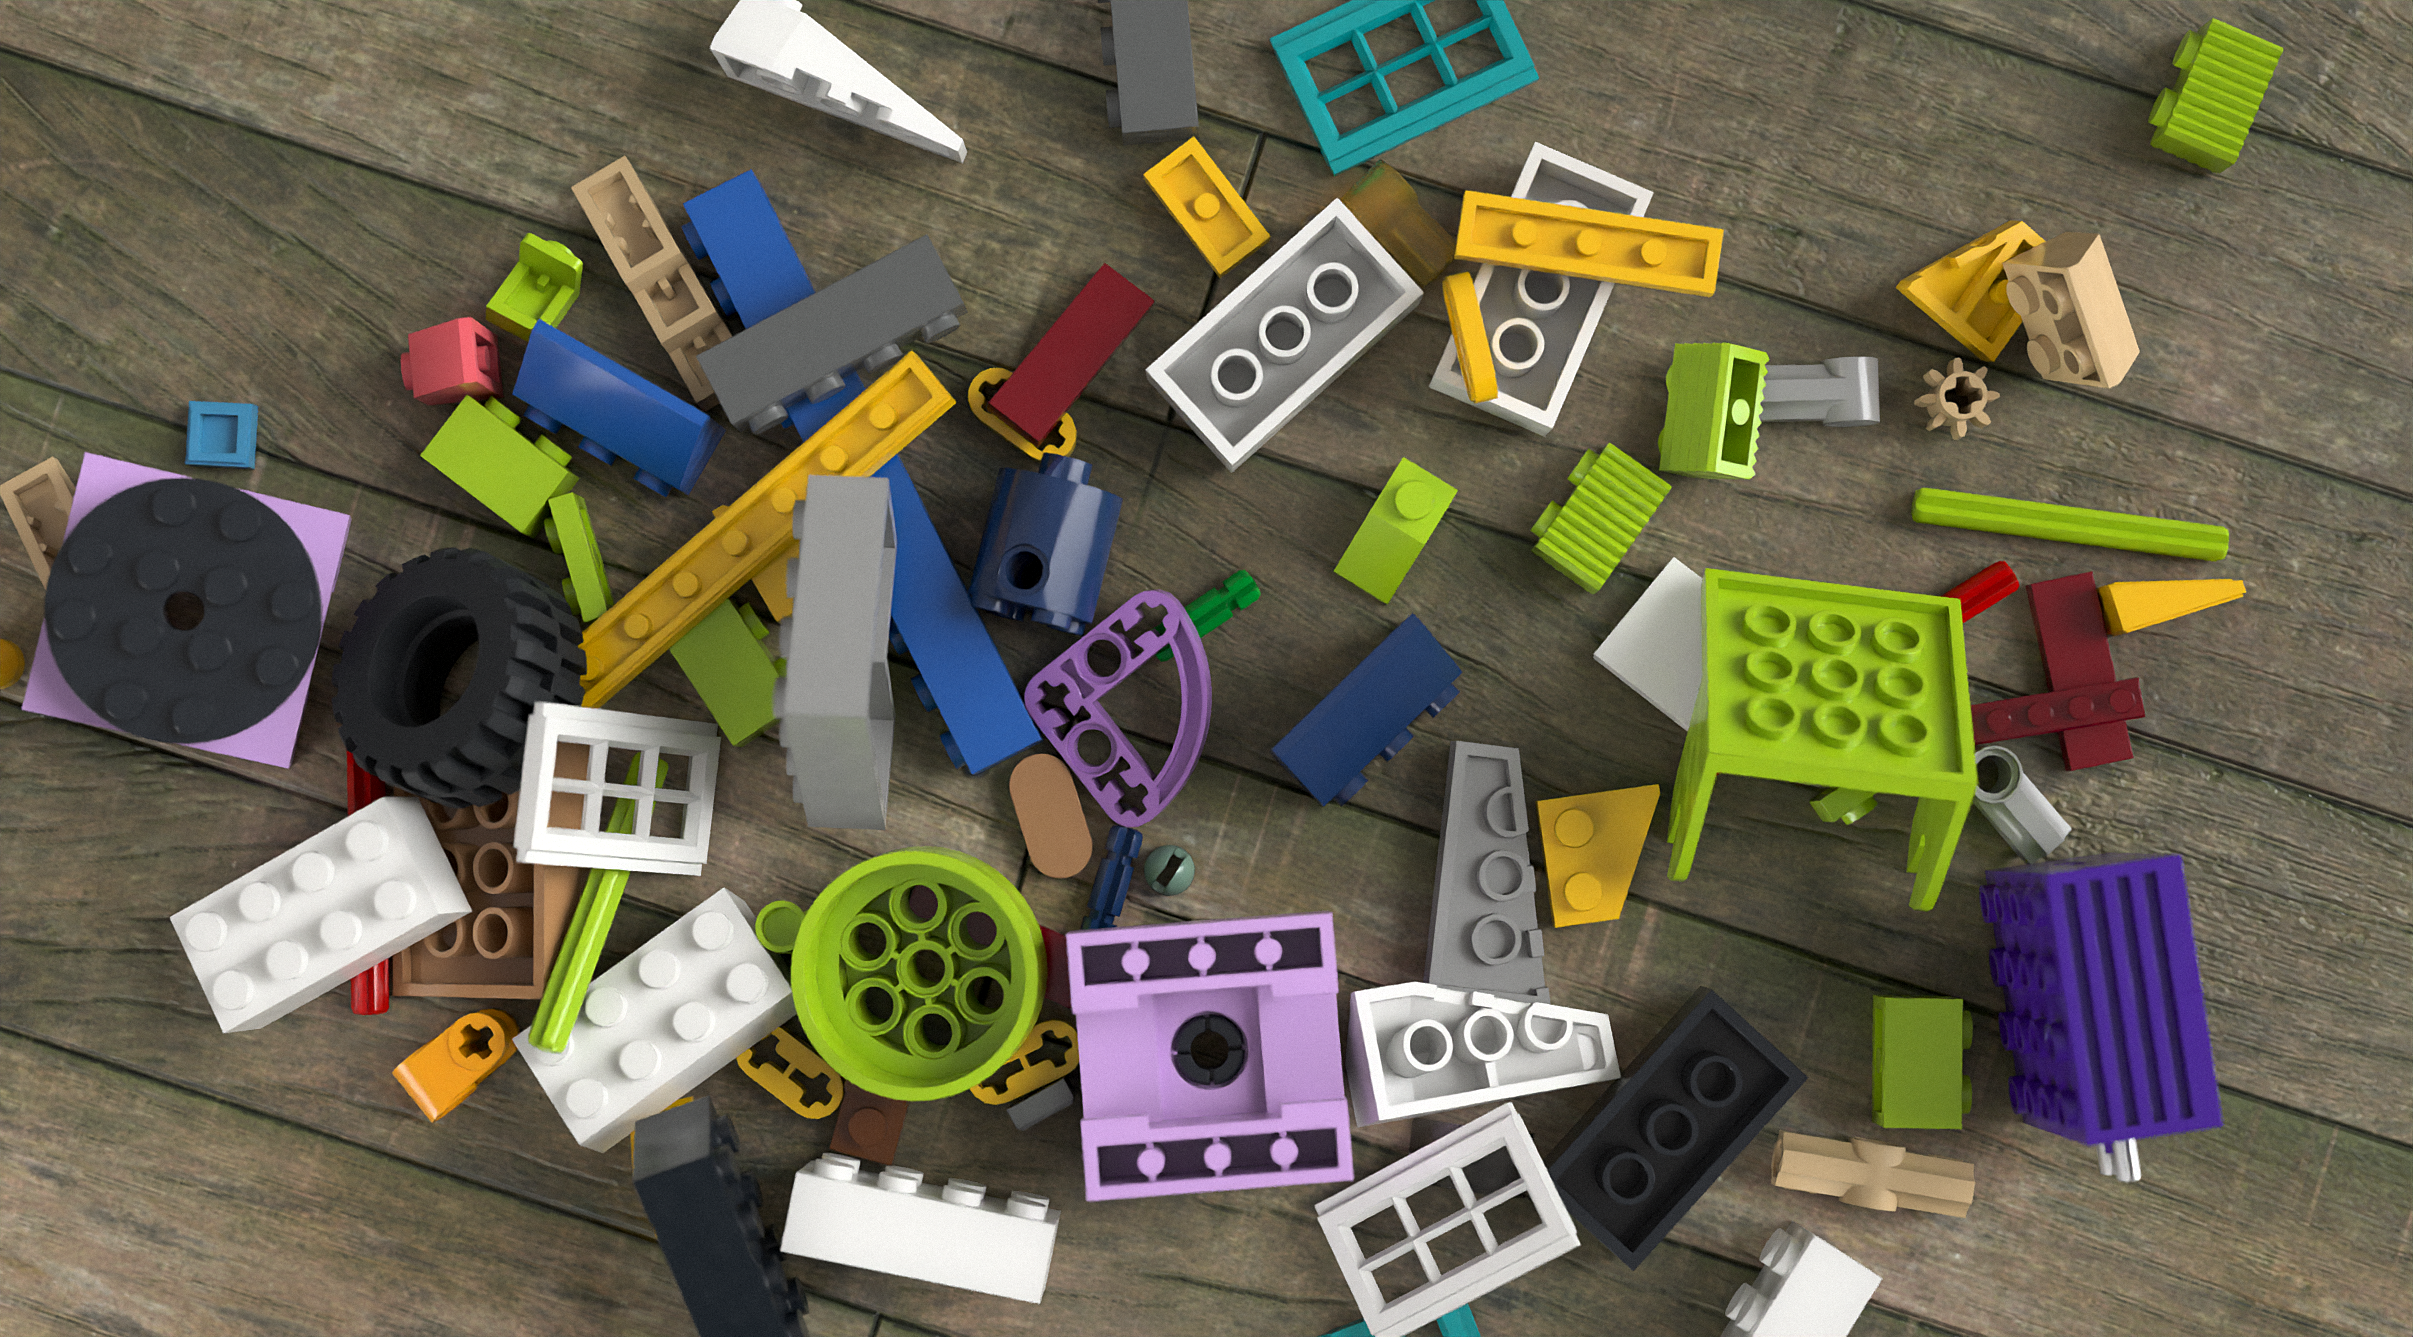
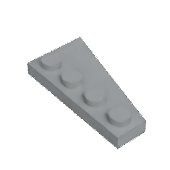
(1483, 894)

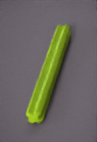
(2070, 524)
(586, 933)

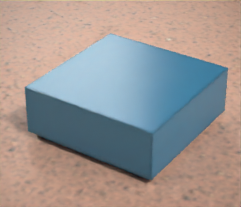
(221, 435)

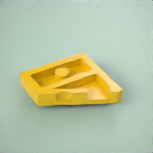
(1969, 292)

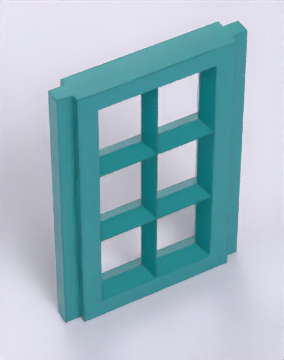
(1418, 116)

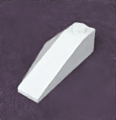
(798, 59)
(1448, 1050)

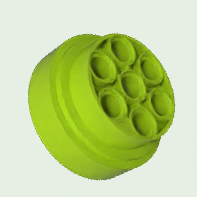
(835, 973)

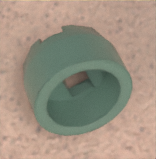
(1158, 861)

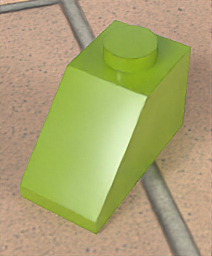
(1395, 530)

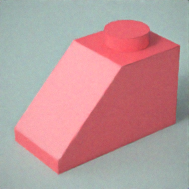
(452, 363)

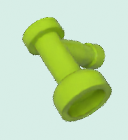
(779, 925)

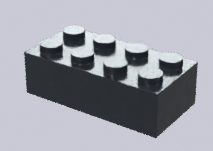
(1670, 1126)
(712, 1225)

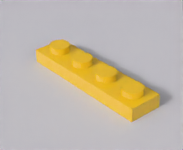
(1588, 243)

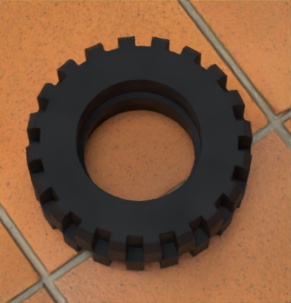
(404, 652)

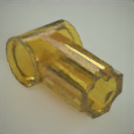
(1399, 224)

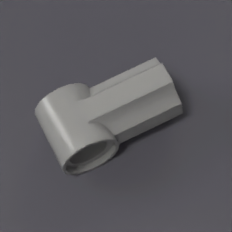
(1835, 392)
(2019, 808)

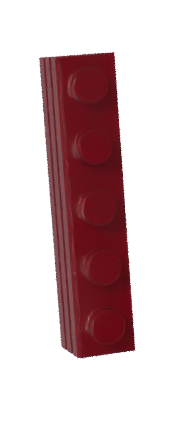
(2057, 711)

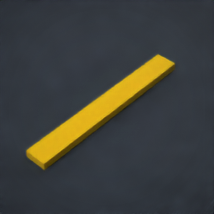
(755, 528)

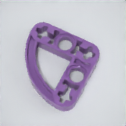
(1088, 687)

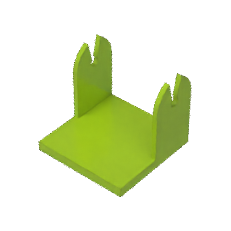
(1832, 694)

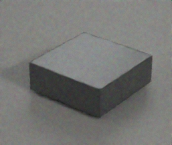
(1042, 1103)

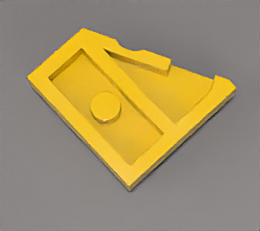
(1593, 850)

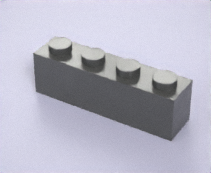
(1153, 71)
(832, 335)

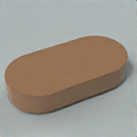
(1051, 816)

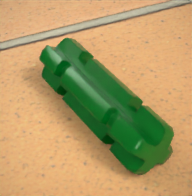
(1216, 606)

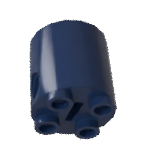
(1047, 524)

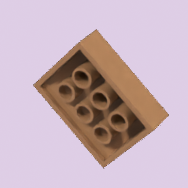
(516, 906)

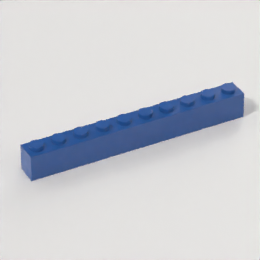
(929, 600)

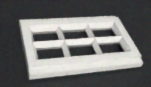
(615, 850)
(1418, 1171)

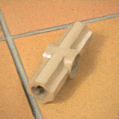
(1872, 1173)

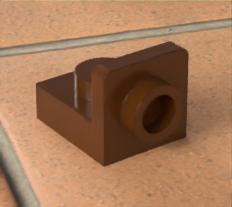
(869, 1125)

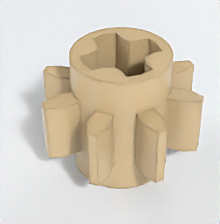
(1965, 384)

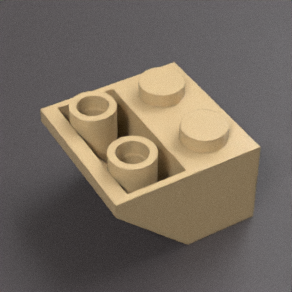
(2072, 311)

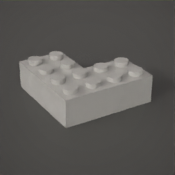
(837, 678)

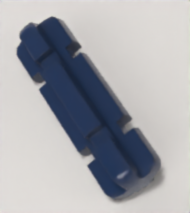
(1112, 878)

